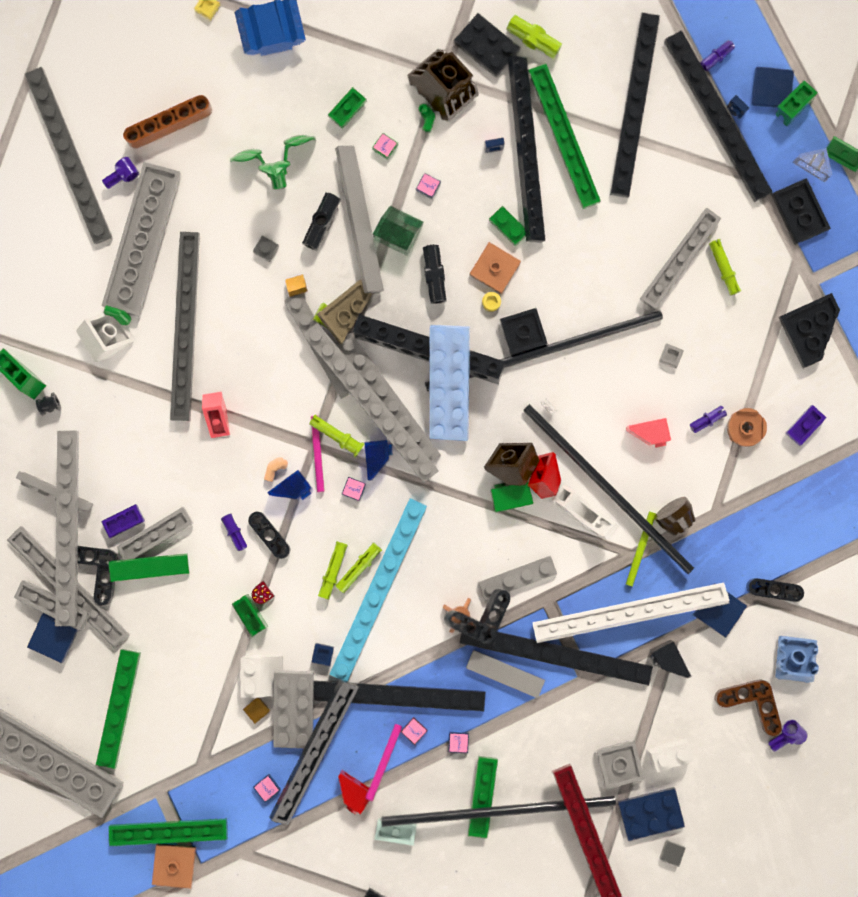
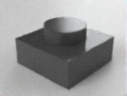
(265, 248)

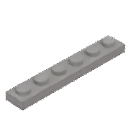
(680, 258)
(304, 318)

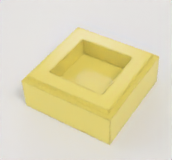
(207, 8)

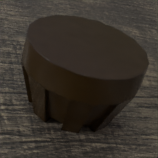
(676, 516)

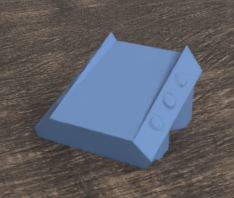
(796, 659)

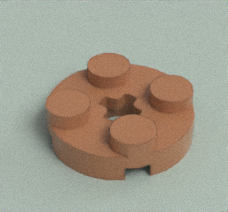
(754, 419)

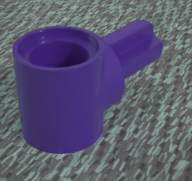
(124, 170)
(791, 733)

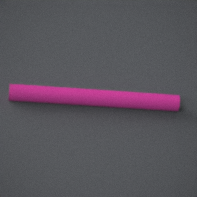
(317, 459)
(383, 762)

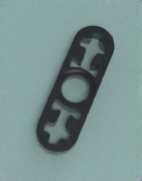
(264, 520)
(788, 597)

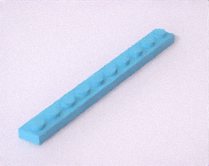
(378, 590)

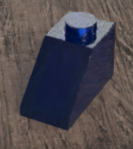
(377, 457)
(293, 487)

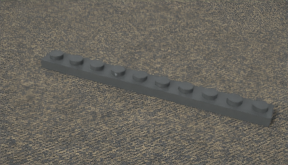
(68, 155)
(185, 326)

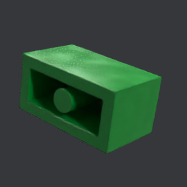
(510, 496)

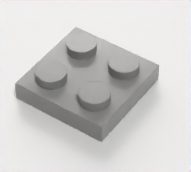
(620, 764)

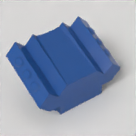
(270, 27)

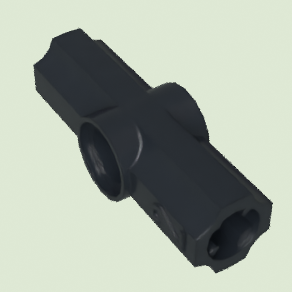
(325, 210)
(434, 274)

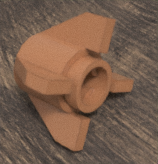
(463, 609)

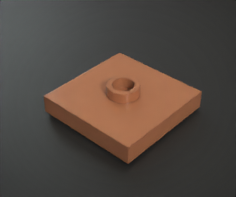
(495, 268)
(174, 865)

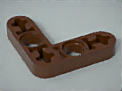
(759, 698)

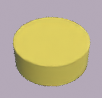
(491, 301)

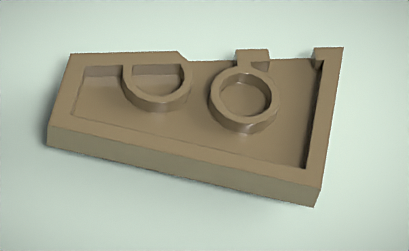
(344, 310)

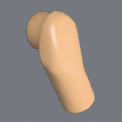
(273, 466)

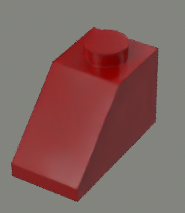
(546, 476)
(353, 792)

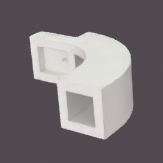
(585, 513)

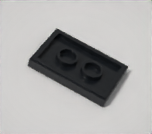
(800, 211)

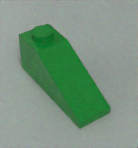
(20, 375)

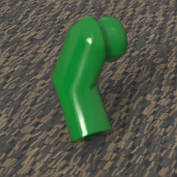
(428, 115)
(118, 314)

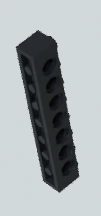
(418, 346)

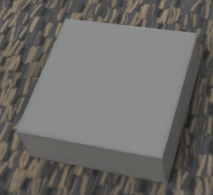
(671, 355)

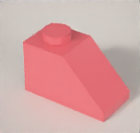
(215, 414)
(651, 432)

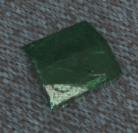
(397, 230)

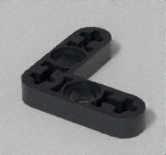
(102, 567)
(480, 626)

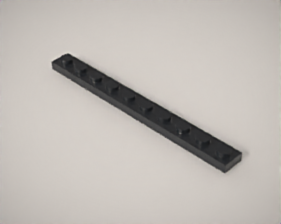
(635, 105)
(718, 116)
(526, 149)
(564, 656)
(407, 696)

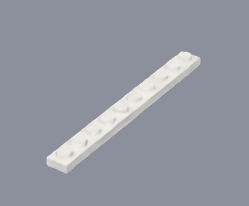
(630, 612)

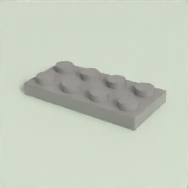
(293, 708)

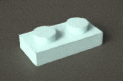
(397, 834)

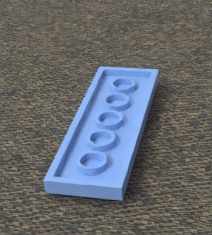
(449, 382)

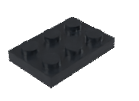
(486, 44)

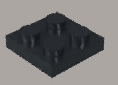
(523, 331)

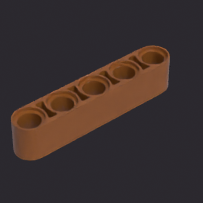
(158, 121)

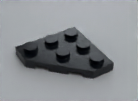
(811, 328)

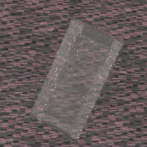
(815, 163)

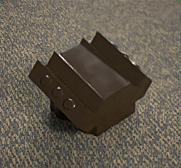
(444, 83)

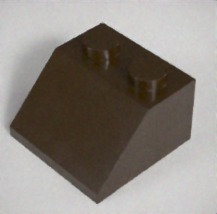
(513, 462)

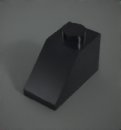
(669, 659)

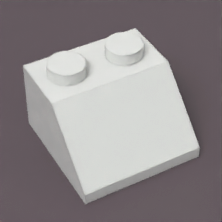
(103, 336)
(258, 675)

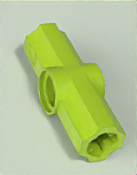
(534, 36)

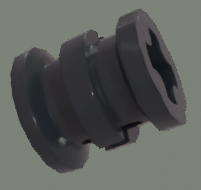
(48, 404)

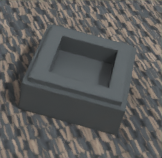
(672, 853)

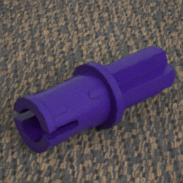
(717, 55)
(708, 419)
(234, 532)

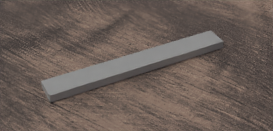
(359, 219)
(46, 566)

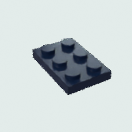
(651, 814)

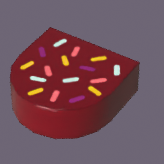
(262, 593)

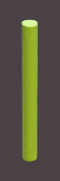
(639, 552)

